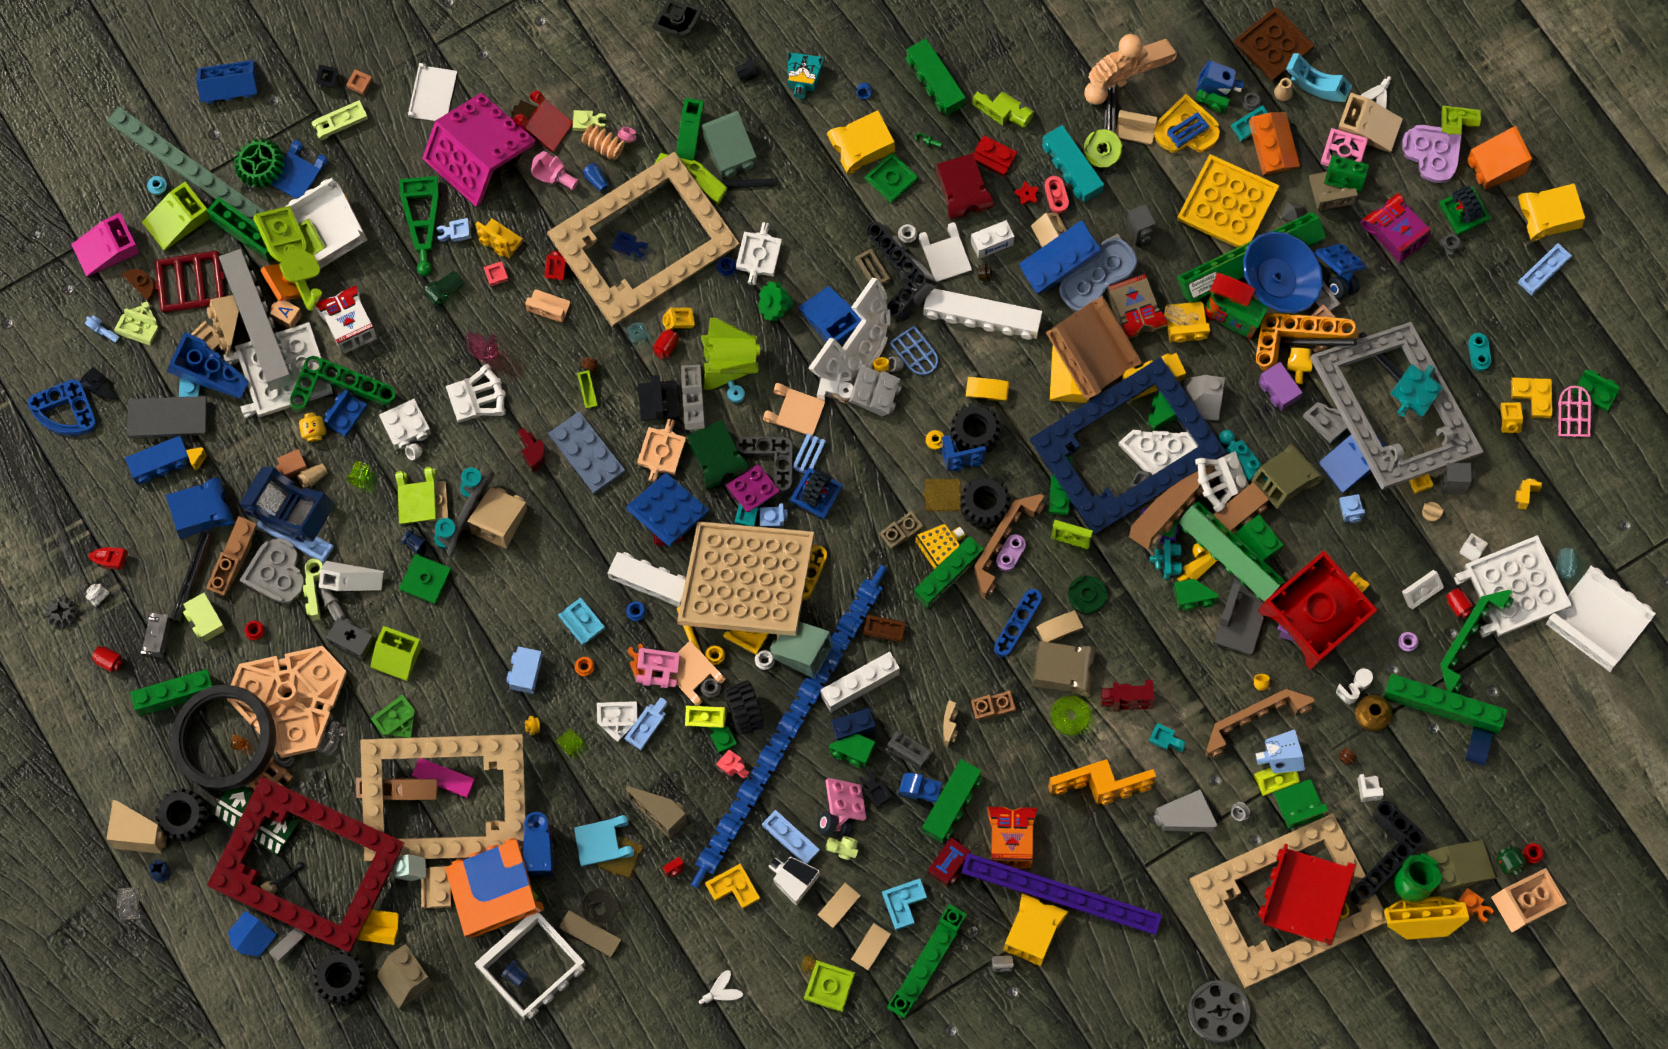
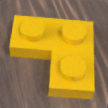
(1538, 391)
(734, 881)

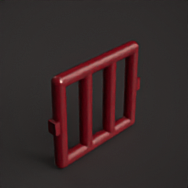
(177, 262)

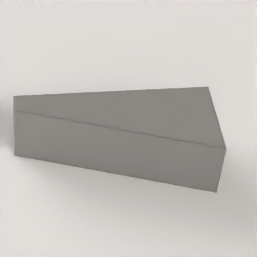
(287, 945)

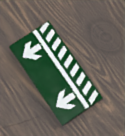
(270, 835)

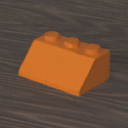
(1273, 142)

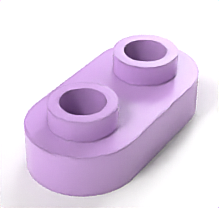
(1011, 552)

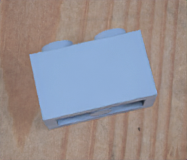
(525, 670)

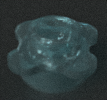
(636, 327)

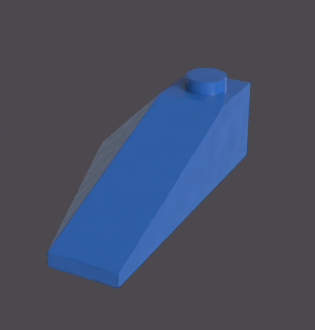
(201, 365)

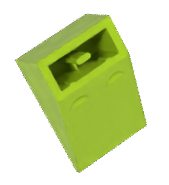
(176, 216)

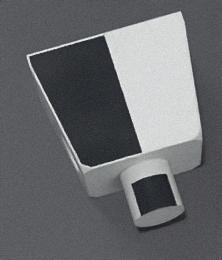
(794, 878)

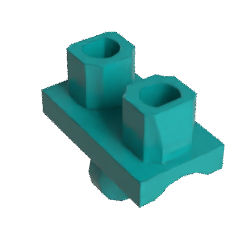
(1169, 550)

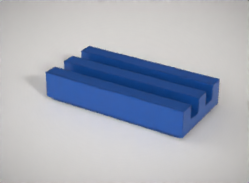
(1175, 139)

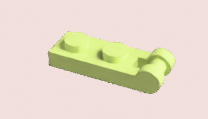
(339, 120)

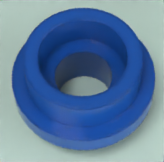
(636, 605)

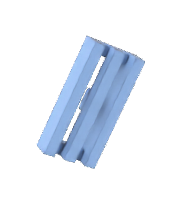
(814, 440)

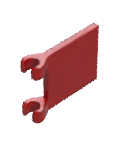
(546, 123)

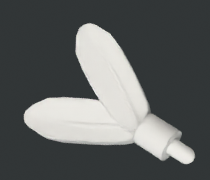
(1379, 92)
(718, 993)

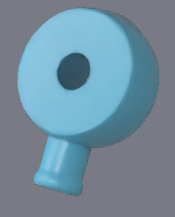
(735, 389)

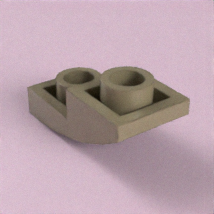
(901, 530)

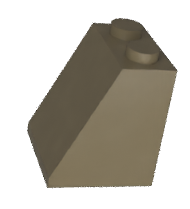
(403, 977)

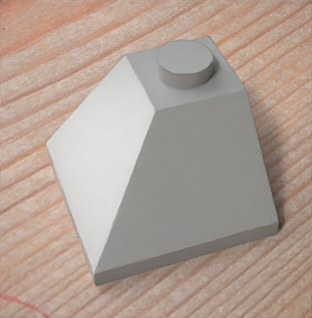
(1205, 394)

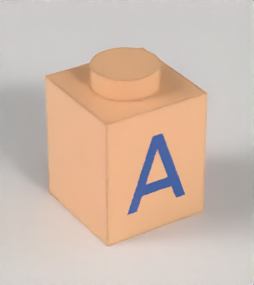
(285, 314)

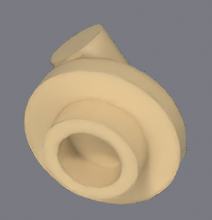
(1432, 511)

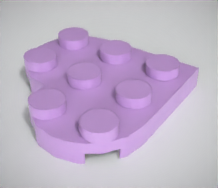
(1433, 150)

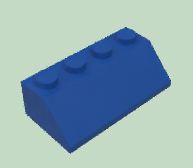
(1060, 258)

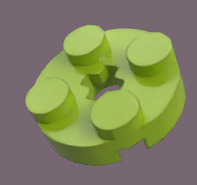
(1107, 158)

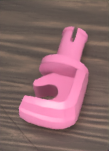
(551, 170)

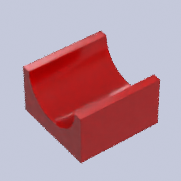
(1319, 608)

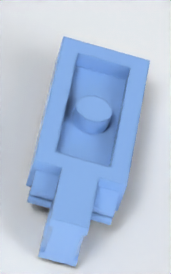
(646, 724)

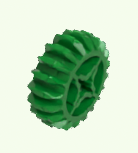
(264, 171)

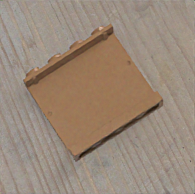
(1093, 347)

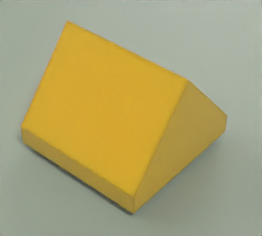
(196, 457)

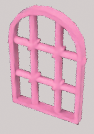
(1580, 419)

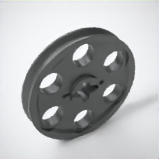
(1214, 1020)

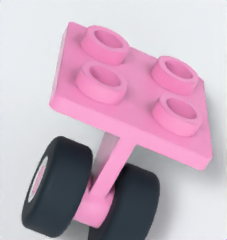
(845, 804)

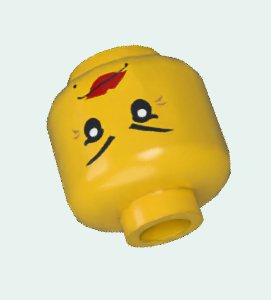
(312, 427)

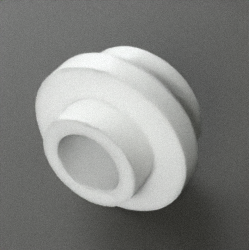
(910, 229)
(764, 654)

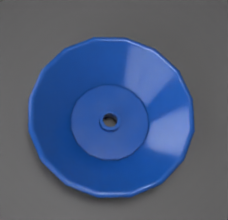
(1294, 266)

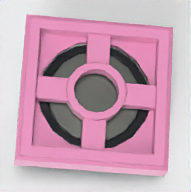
(1344, 147)

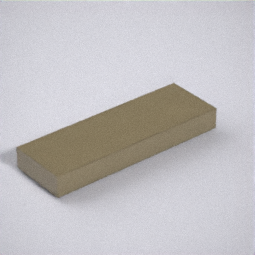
(590, 934)

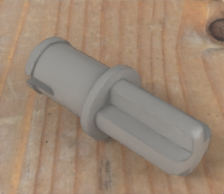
(331, 603)

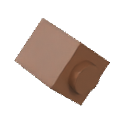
(291, 464)

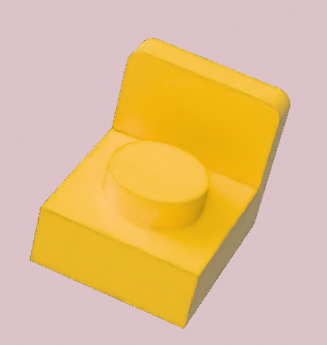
(678, 318)
(1511, 417)

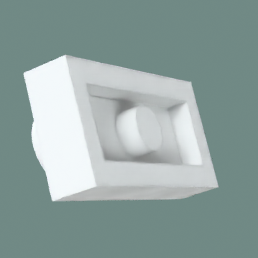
(1422, 589)

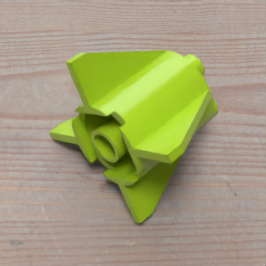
(728, 353)

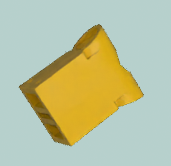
(862, 142)
(1552, 211)
(1034, 929)

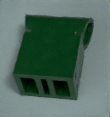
(716, 454)

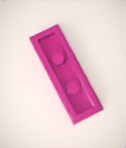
(447, 778)

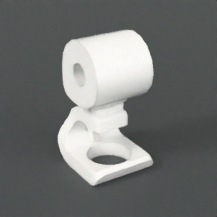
(1361, 682)

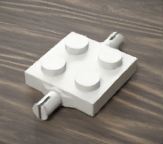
(758, 254)

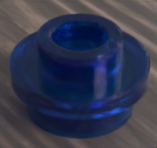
(726, 261)

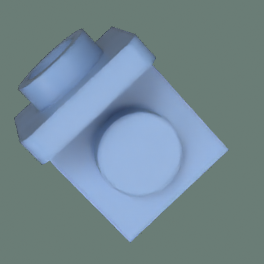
(1352, 508)
(773, 517)

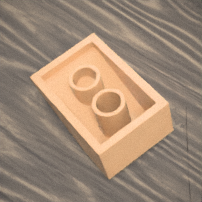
(1528, 900)

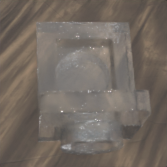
(128, 903)

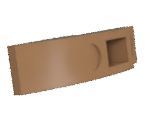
(233, 557)
(405, 788)

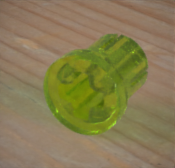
(358, 476)

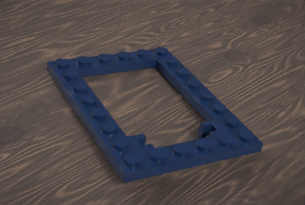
(1104, 509)

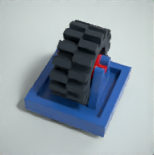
(816, 493)

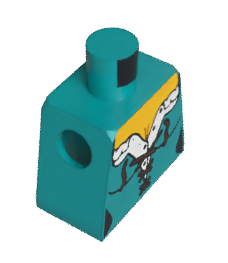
(803, 73)

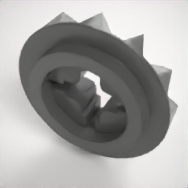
(68, 616)

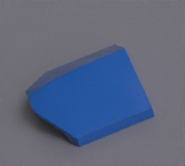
(250, 935)

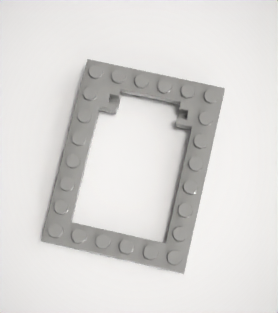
(1388, 470)

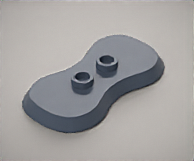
(1094, 277)

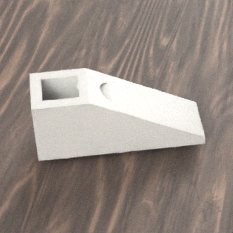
(349, 578)

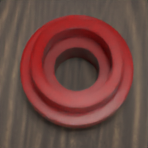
(250, 626)
(1533, 847)

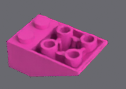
(105, 245)

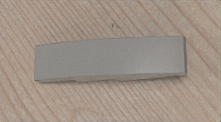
(692, 397)

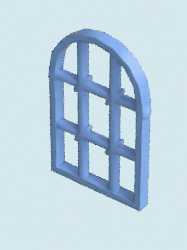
(907, 350)

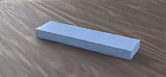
(317, 549)

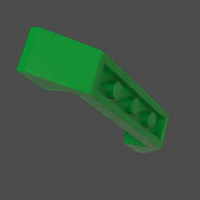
(1497, 600)
(927, 962)

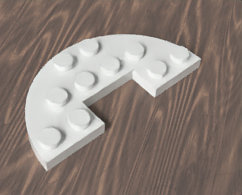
(863, 345)

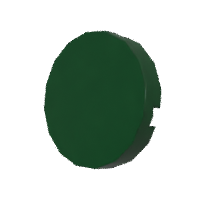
(1087, 594)

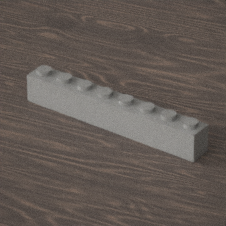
(255, 319)

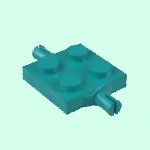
(1416, 390)

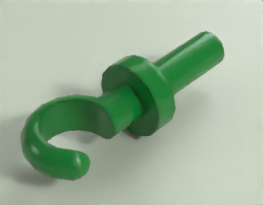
(929, 140)

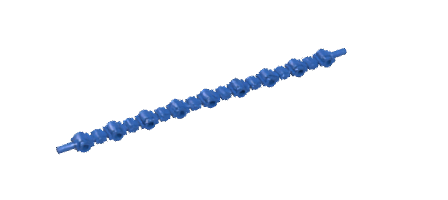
(789, 727)

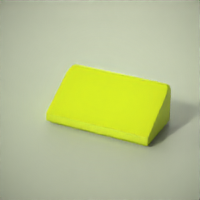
(706, 716)
(1271, 782)

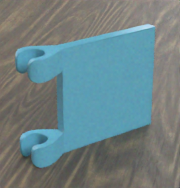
(599, 841)

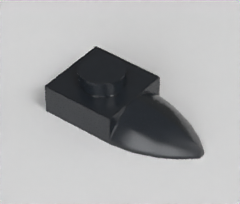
(98, 384)

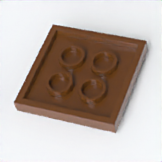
(1272, 43)

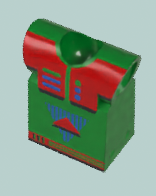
(1234, 316)

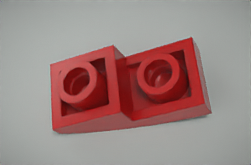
(1233, 289)

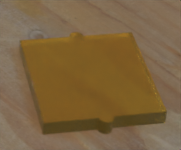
(942, 495)
(622, 866)

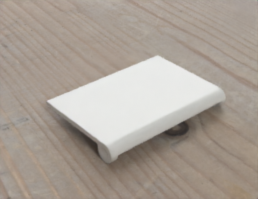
(432, 93)

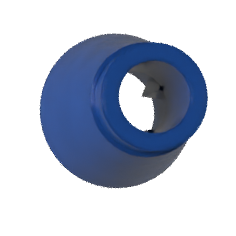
(595, 176)

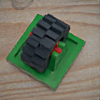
(1464, 210)

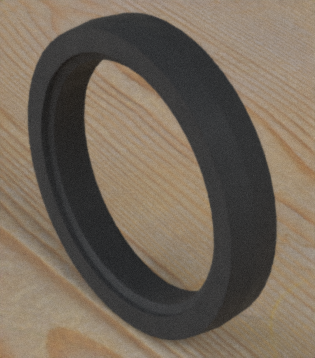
(188, 713)

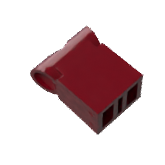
(963, 186)

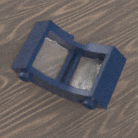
(286, 507)

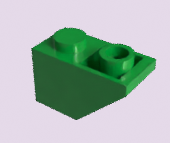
(1162, 415)
(1193, 594)
(854, 749)

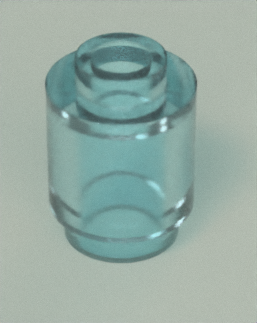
(1566, 563)

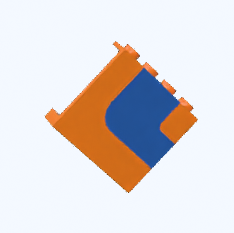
(492, 888)

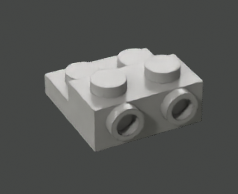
(875, 391)

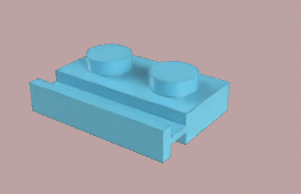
(581, 621)

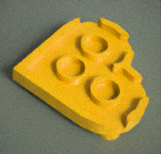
(1178, 113)

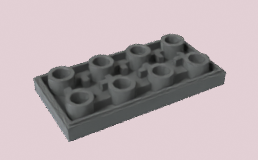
(167, 417)

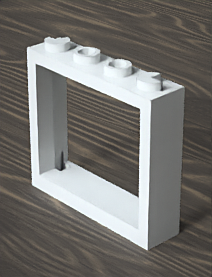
(507, 942)

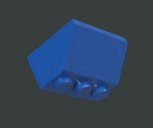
(226, 81)

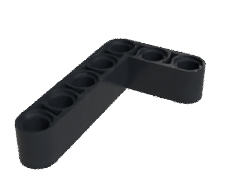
(908, 261)
(1392, 858)

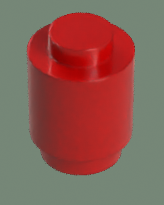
(665, 344)
(1459, 603)
(107, 659)

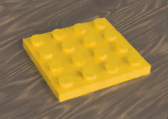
(1227, 202)

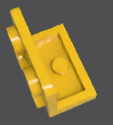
(1197, 332)

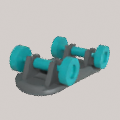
(472, 487)

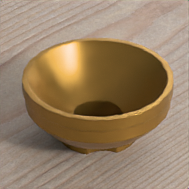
(1373, 722)

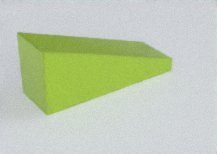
(587, 389)

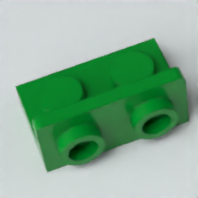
(1346, 173)
(1601, 390)

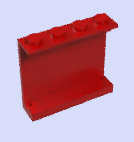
(1306, 895)

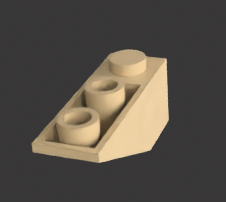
(224, 316)

